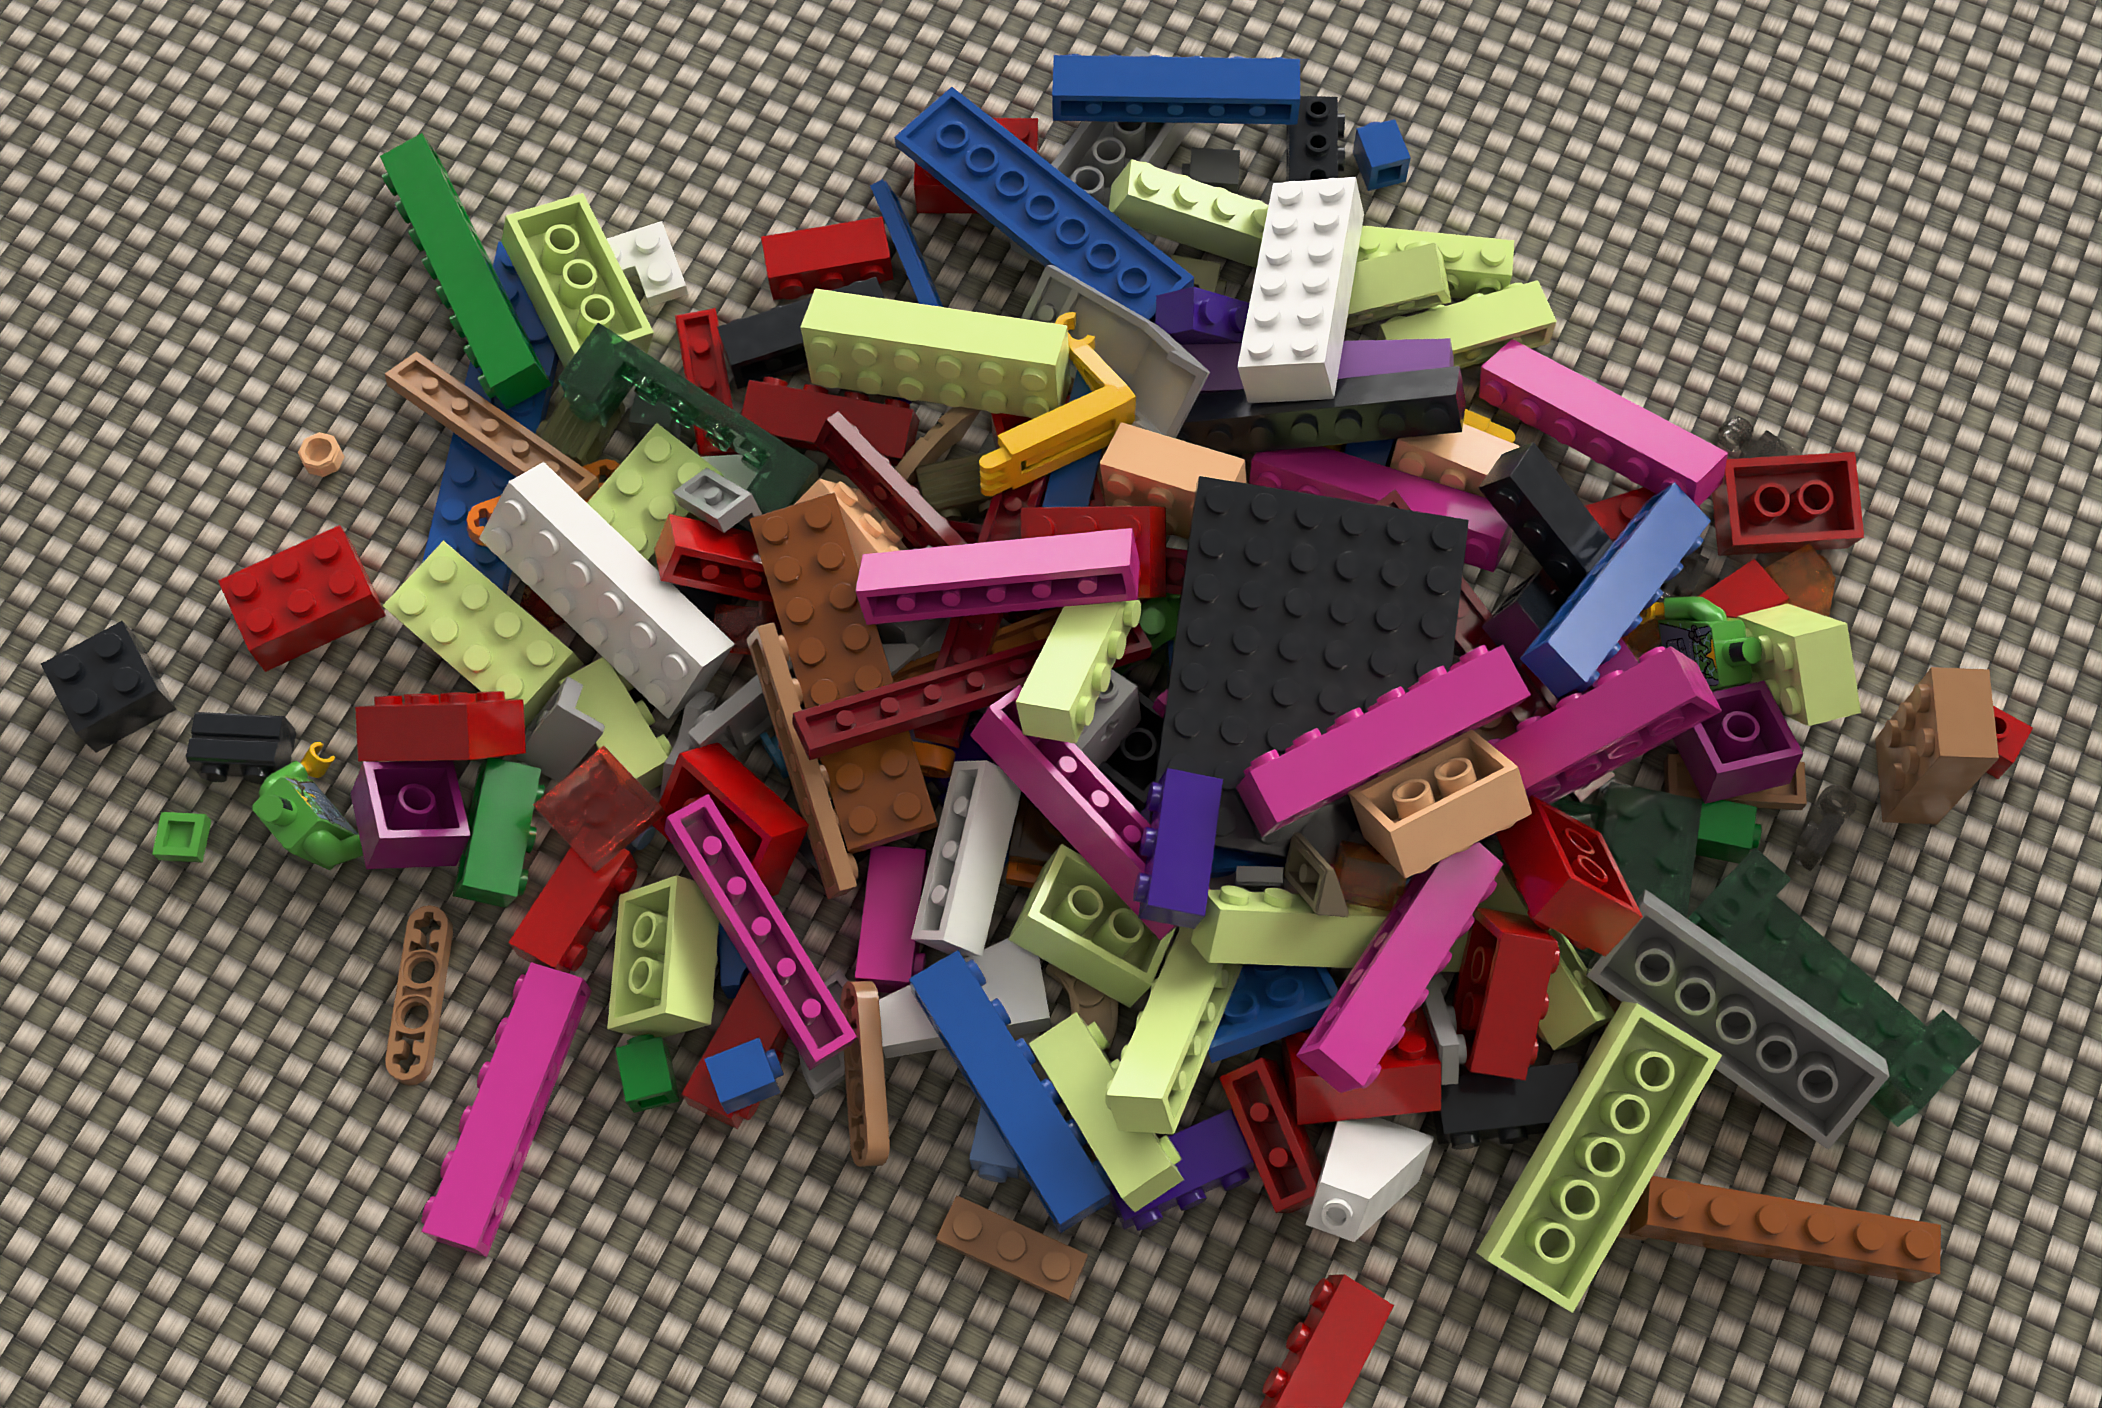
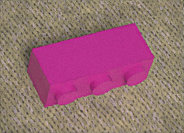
(888, 919)

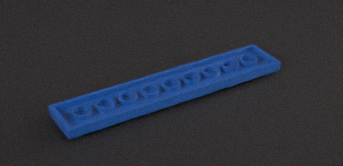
(469, 473)

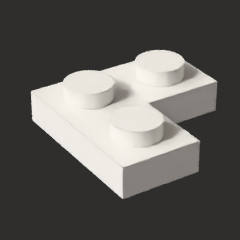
(651, 257)

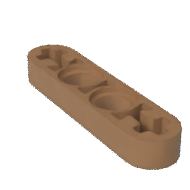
(413, 994)
(865, 1075)

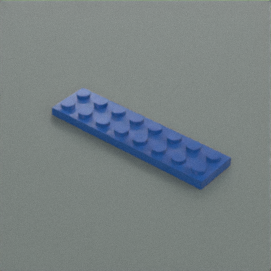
(1038, 204)

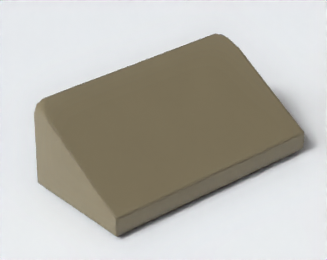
(1314, 878)

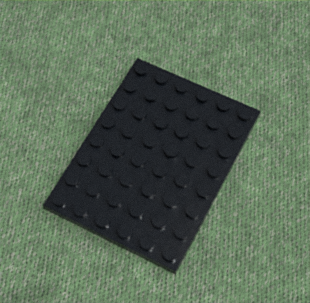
(1291, 622)

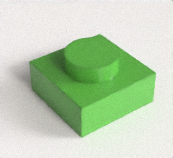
(181, 837)

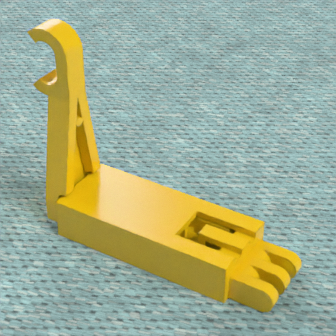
(1066, 431)

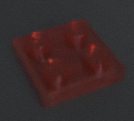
(599, 809)

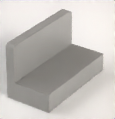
(717, 501)
(560, 733)

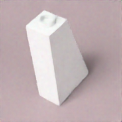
(1010, 976)
(1365, 1174)

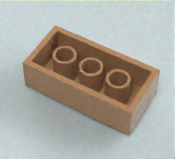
(1936, 745)

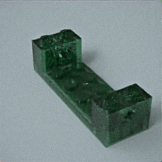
(609, 368)
(1777, 941)

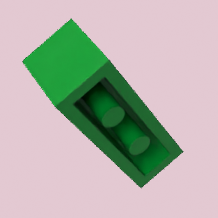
(500, 833)

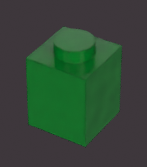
(1727, 831)
(647, 1073)

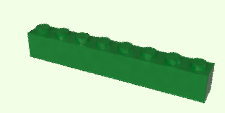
(465, 273)

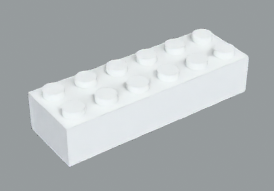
(1301, 291)
(605, 589)

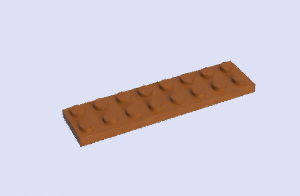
(835, 656)

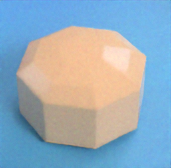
(321, 454)

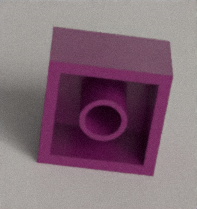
(1741, 747)
(409, 814)

